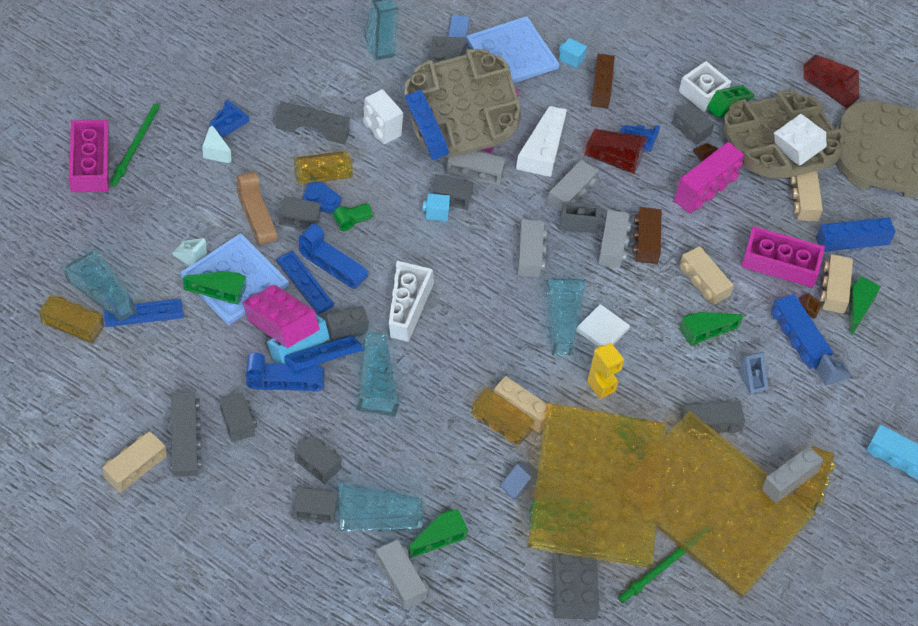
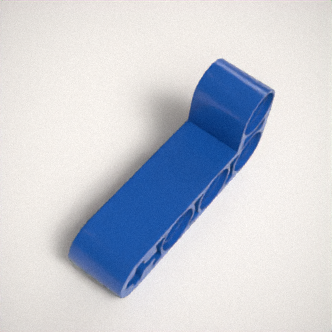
(329, 258)
(281, 377)

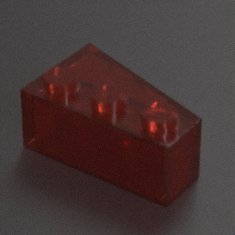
(833, 79)
(616, 149)

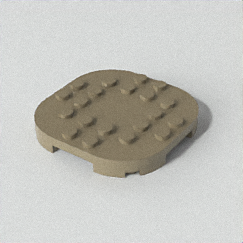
(469, 99)
(752, 130)
(880, 147)

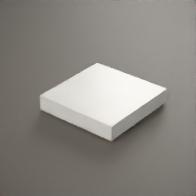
(603, 327)

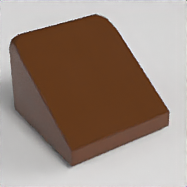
(704, 151)
(810, 305)

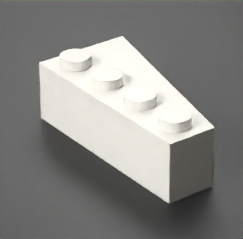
(542, 146)
(409, 297)

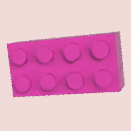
(89, 156)
(709, 178)
(783, 256)
(281, 316)

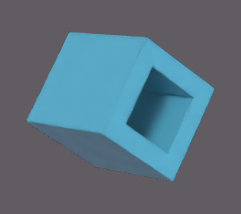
(572, 53)
(436, 207)

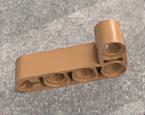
(255, 208)

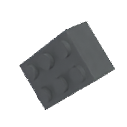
(575, 587)

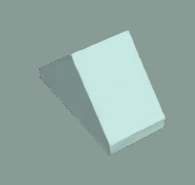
(215, 147)
(191, 251)

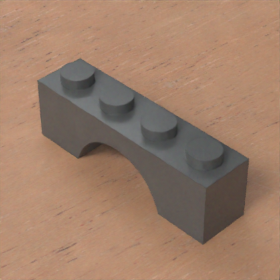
(333, 126)

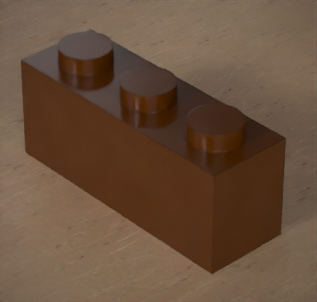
(602, 81)
(647, 235)

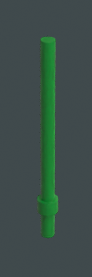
(121, 168)
(637, 586)

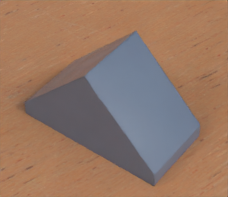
(832, 370)
(754, 372)
(519, 480)

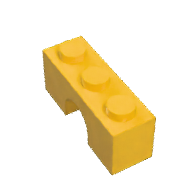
(604, 365)

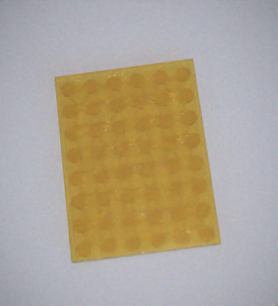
(598, 486)
(717, 506)

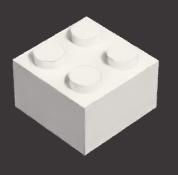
(702, 84)
(382, 117)
(800, 139)

